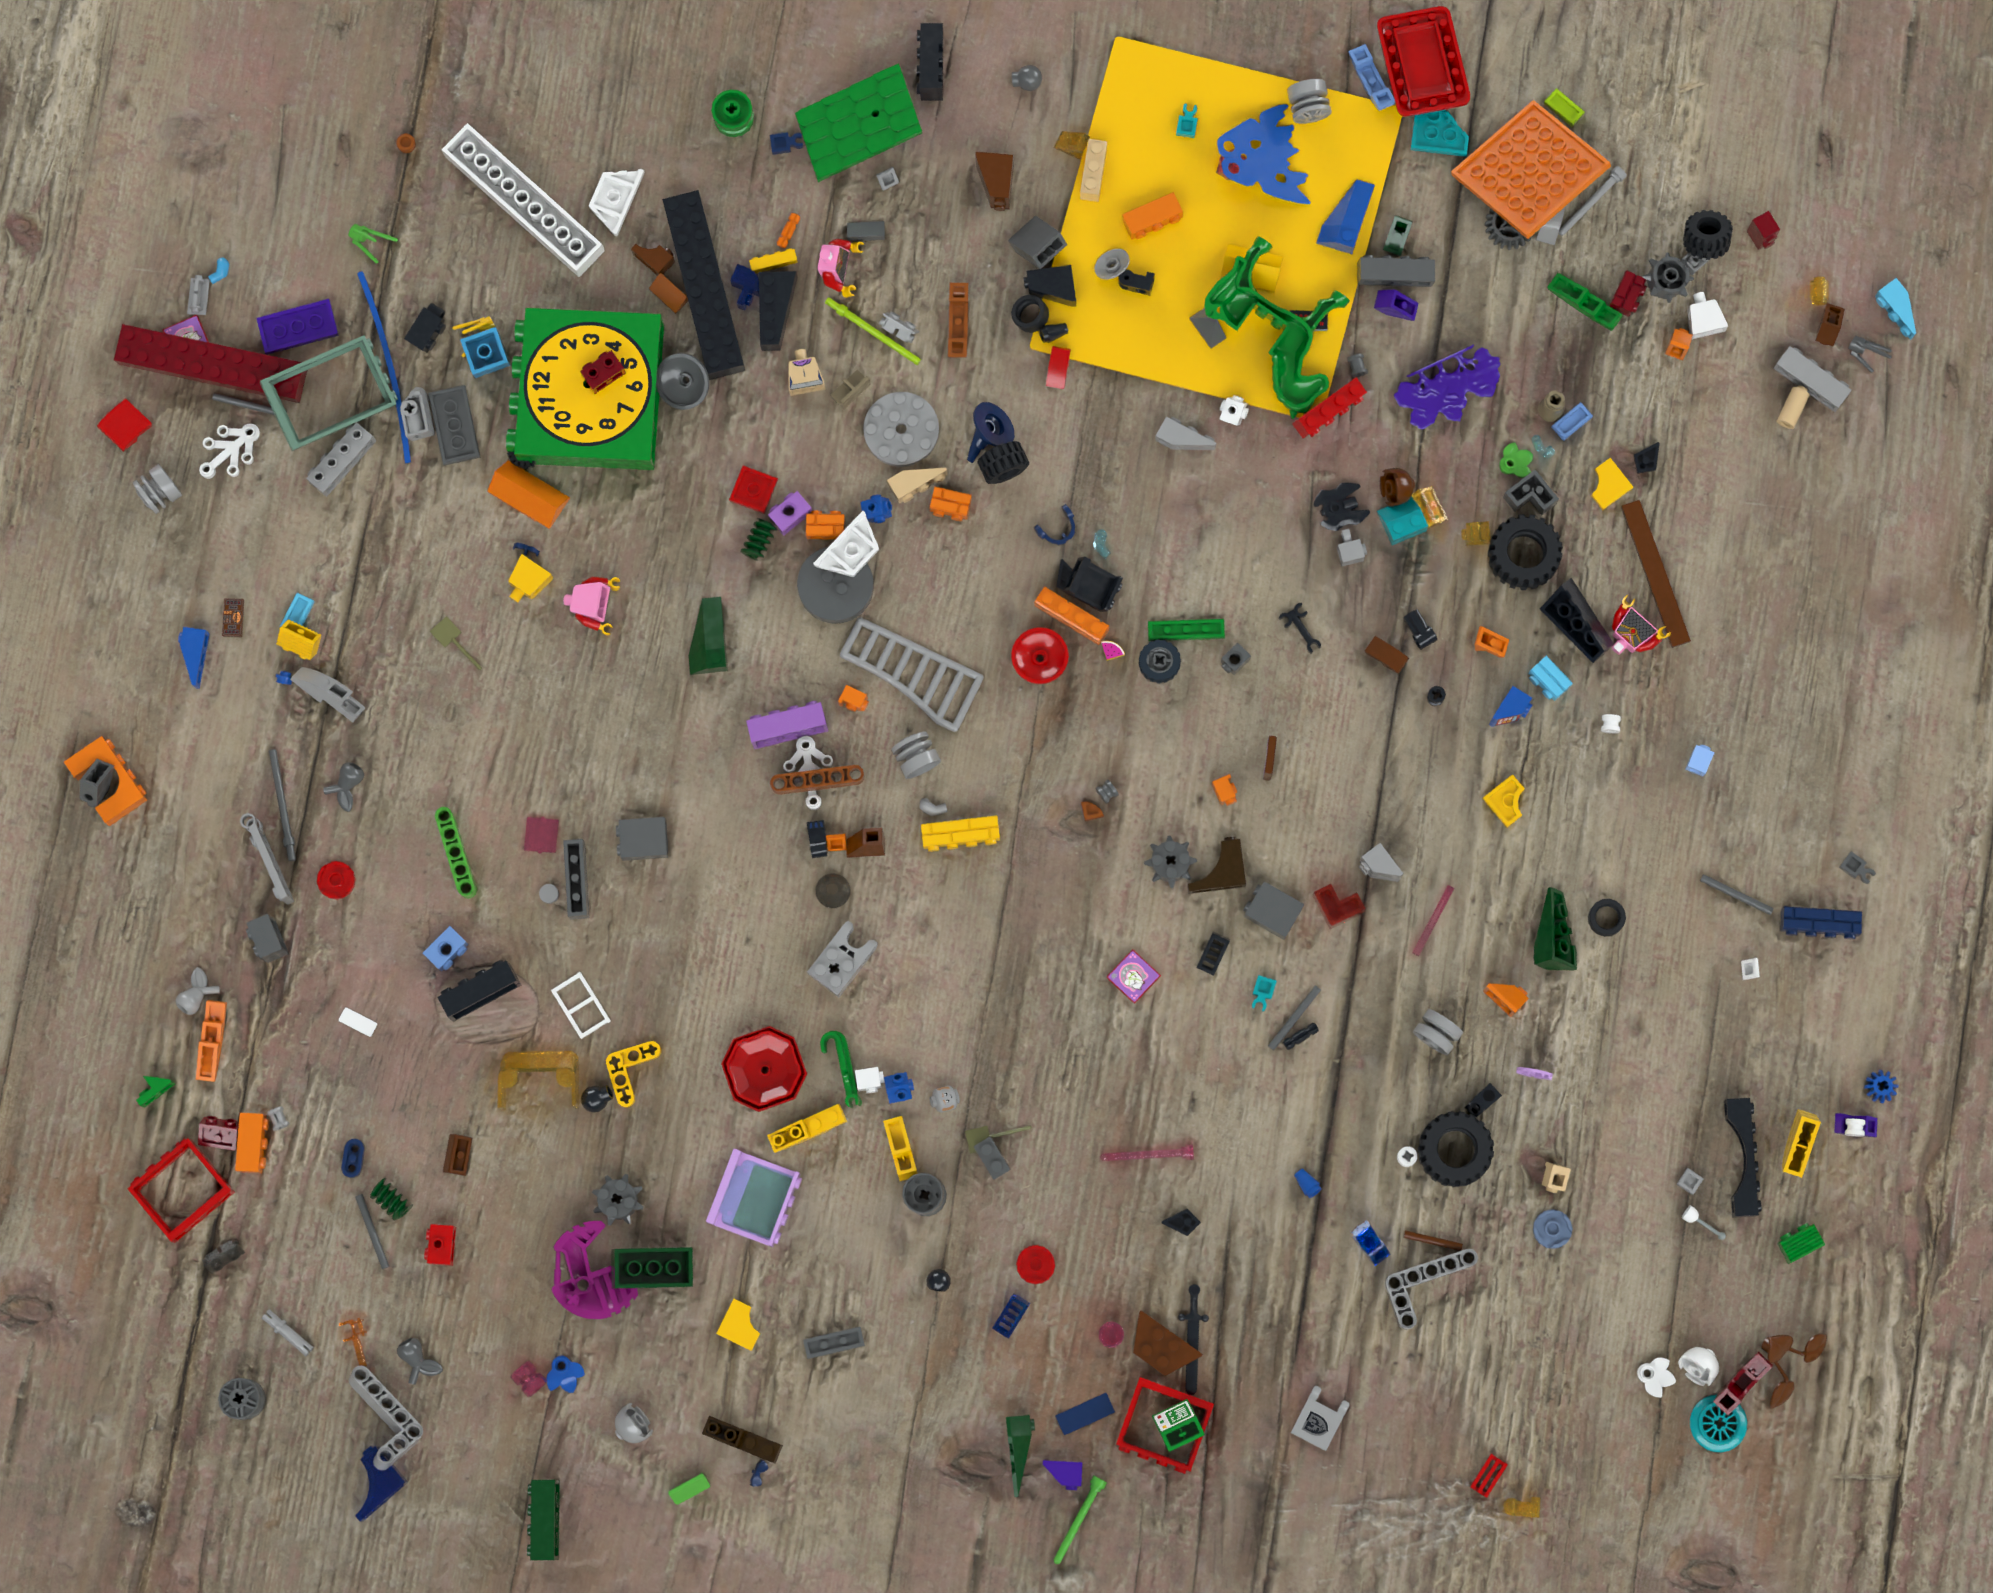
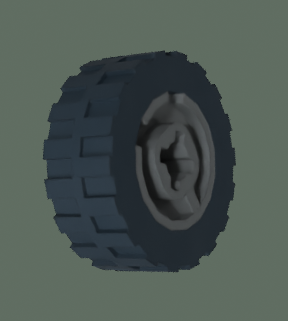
(1159, 661)

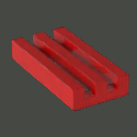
(1497, 1461)

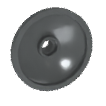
(673, 385)

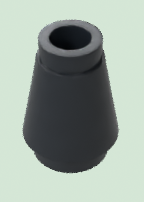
(1052, 332)

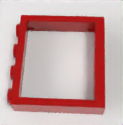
(202, 1212)
(1144, 1453)

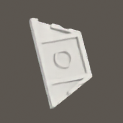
(615, 197)
(851, 549)

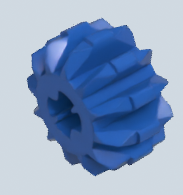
(1885, 1093)

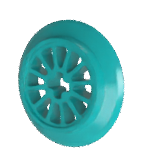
(1709, 1443)

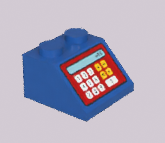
(1512, 708)

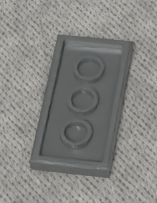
(454, 425)

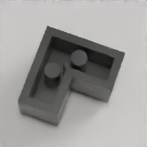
(1531, 489)

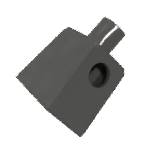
(94, 790)

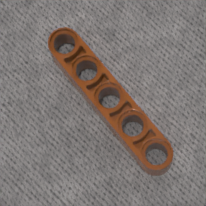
(826, 783)

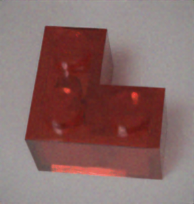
(1335, 910)

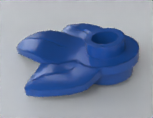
(564, 1377)

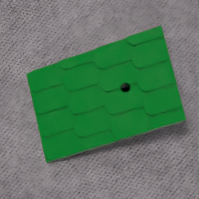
(858, 122)

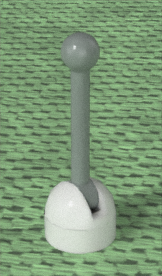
(1691, 1215)

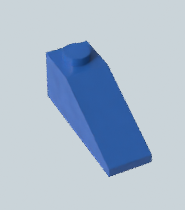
(194, 648)

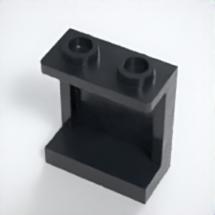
(1093, 585)

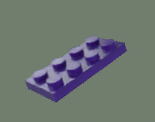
(297, 326)

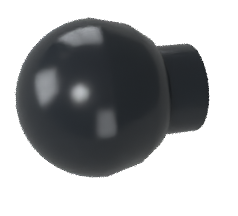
(596, 1098)

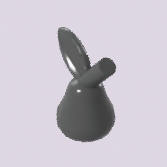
(349, 776)
(411, 1353)

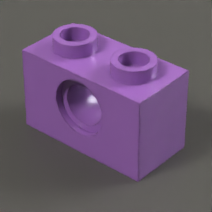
(786, 523)

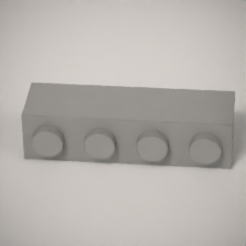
(1817, 381)

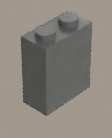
(1037, 242)
(642, 838)
(1273, 910)

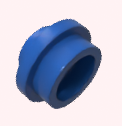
(284, 677)

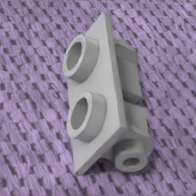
(198, 296)
(906, 329)

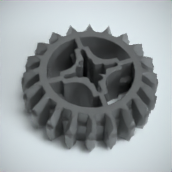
(1498, 234)

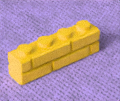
(960, 832)

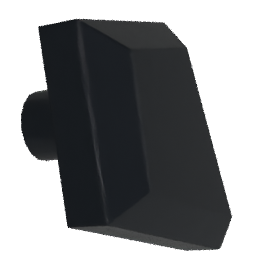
(1647, 459)
(1063, 575)
(1182, 1222)

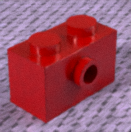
(441, 1245)

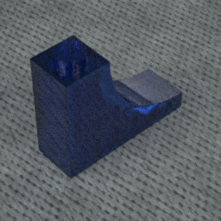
(382, 1483)

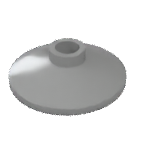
(1112, 264)

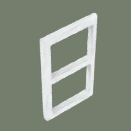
(568, 1013)

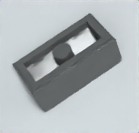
(866, 231)

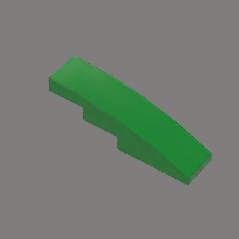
(1584, 301)

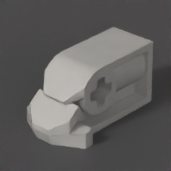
(419, 422)

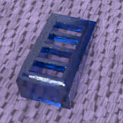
(1020, 1301)

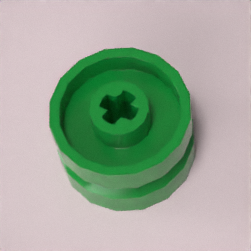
(732, 102)

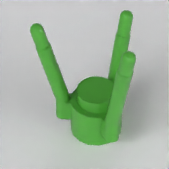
(360, 234)

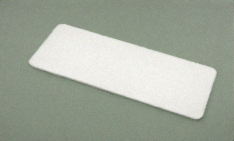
(358, 1022)

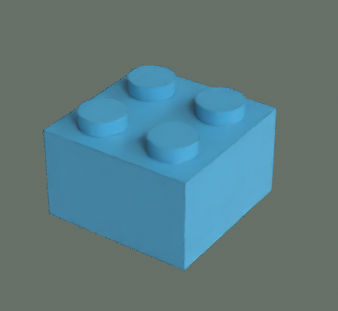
(485, 352)

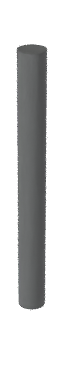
(243, 403)
(1736, 894)
(1295, 1016)
(372, 1231)

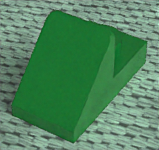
(158, 1087)

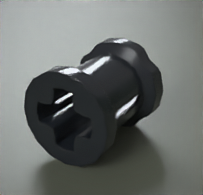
(1434, 702)

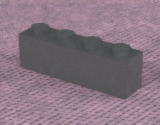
(1396, 271)
(576, 879)

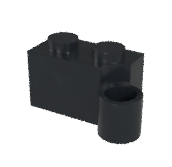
(427, 328)

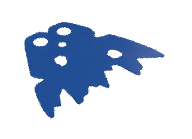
(1268, 159)

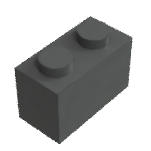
(992, 1158)

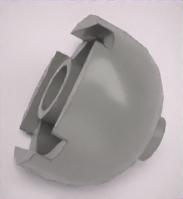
(632, 1424)

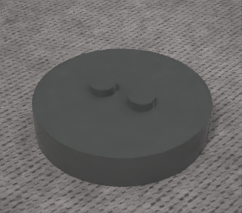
(832, 595)

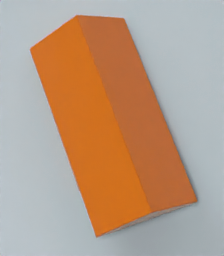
(527, 494)

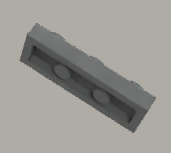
(833, 1342)

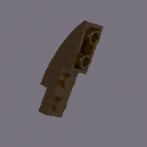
(742, 1439)

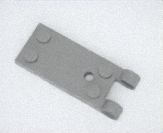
(260, 841)

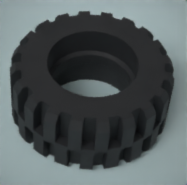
(1531, 528)
(1429, 1149)

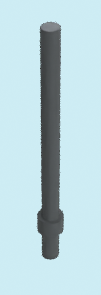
(288, 840)

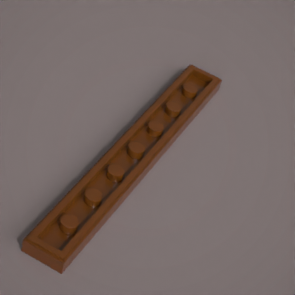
(1655, 573)

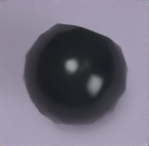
(938, 1280)

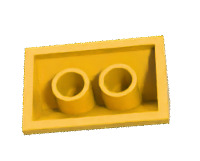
(1265, 271)

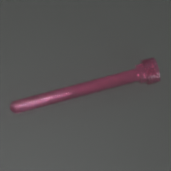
(1185, 1152)

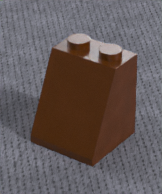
(996, 177)

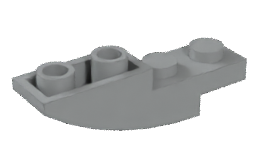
(326, 688)

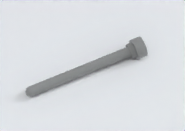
(1617, 175)

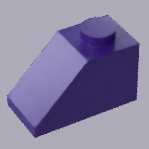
(1396, 304)
(1066, 1473)

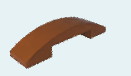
(958, 320)

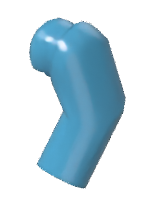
(221, 271)

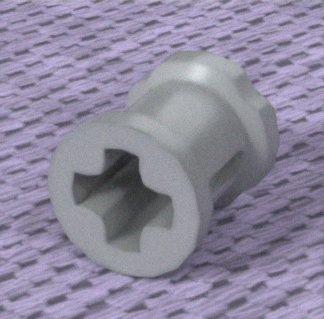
(277, 1118)

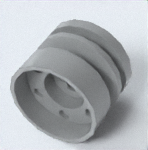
(1309, 101)
(156, 489)
(917, 757)

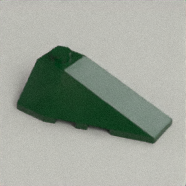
(1019, 1438)

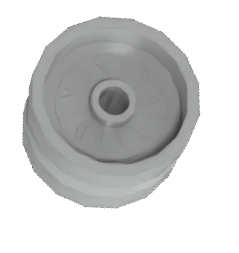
(1437, 1032)

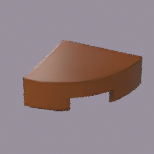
(1091, 811)

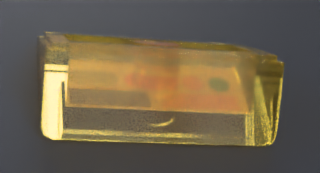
(1430, 506)

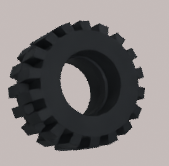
(1707, 234)
(1003, 462)

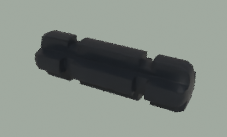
(1300, 1036)

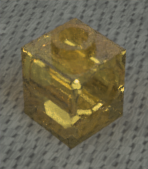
(1476, 533)

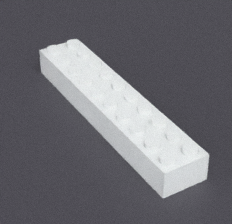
(523, 200)

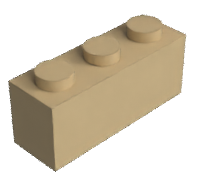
(1093, 170)

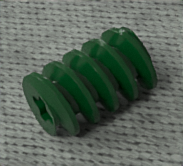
(758, 539)
(390, 1200)

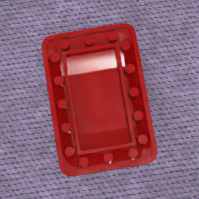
(1423, 61)

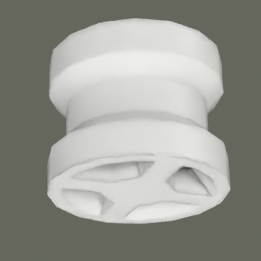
(1611, 723)
(1855, 1127)
(1404, 1161)

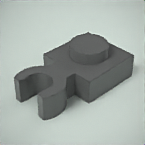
(1854, 866)

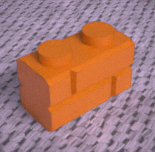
(950, 503)
(824, 525)

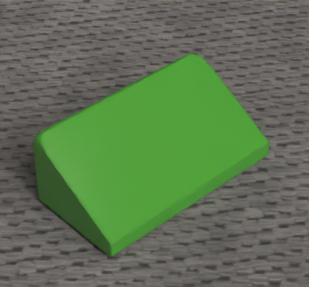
(689, 1489)

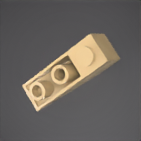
(910, 482)

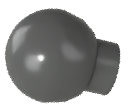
(1027, 78)

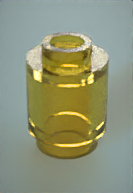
(1819, 291)

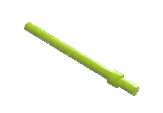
(842, 310)

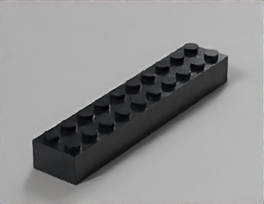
(703, 285)

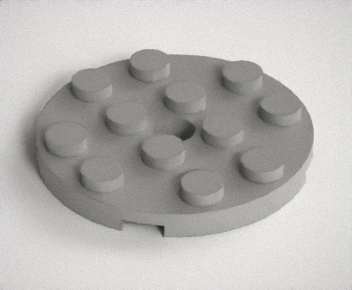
(895, 410)

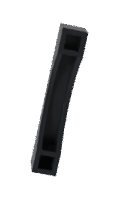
(1738, 1116)

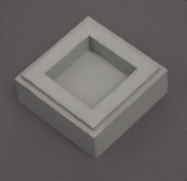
(1690, 1181)

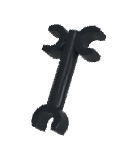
(1295, 616)

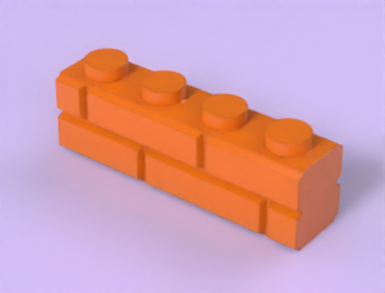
(1071, 615)

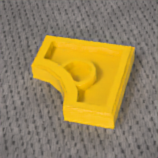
(1611, 484)
(1504, 800)
(738, 1327)

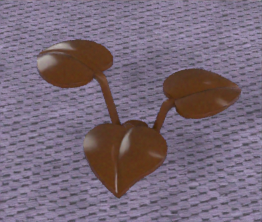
(1776, 1348)

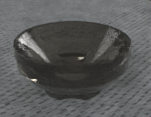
(838, 899)

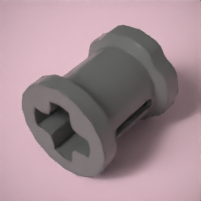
(1357, 365)

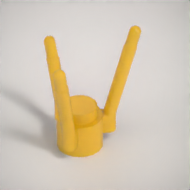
(482, 324)

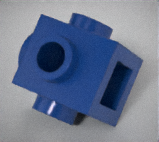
(877, 508)
(898, 1087)

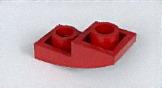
(1058, 367)

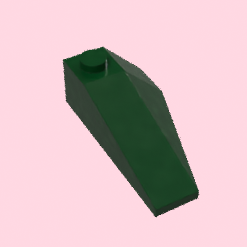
(708, 641)
(1553, 941)

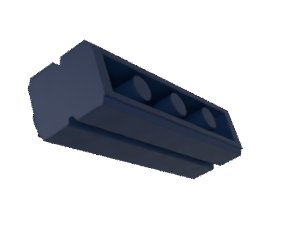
(1821, 921)

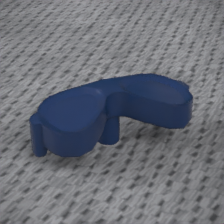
(526, 548)
(756, 1479)

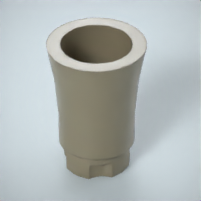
(1549, 411)

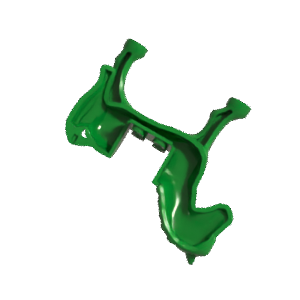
(1236, 300)

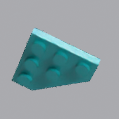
(1438, 134)

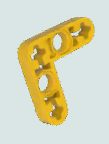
(625, 1063)

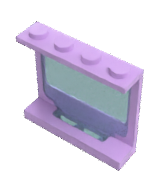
(754, 1198)

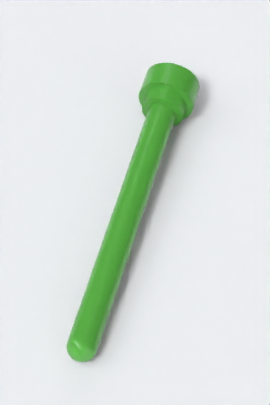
(1096, 1486)

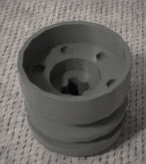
(914, 1190)
(251, 1405)

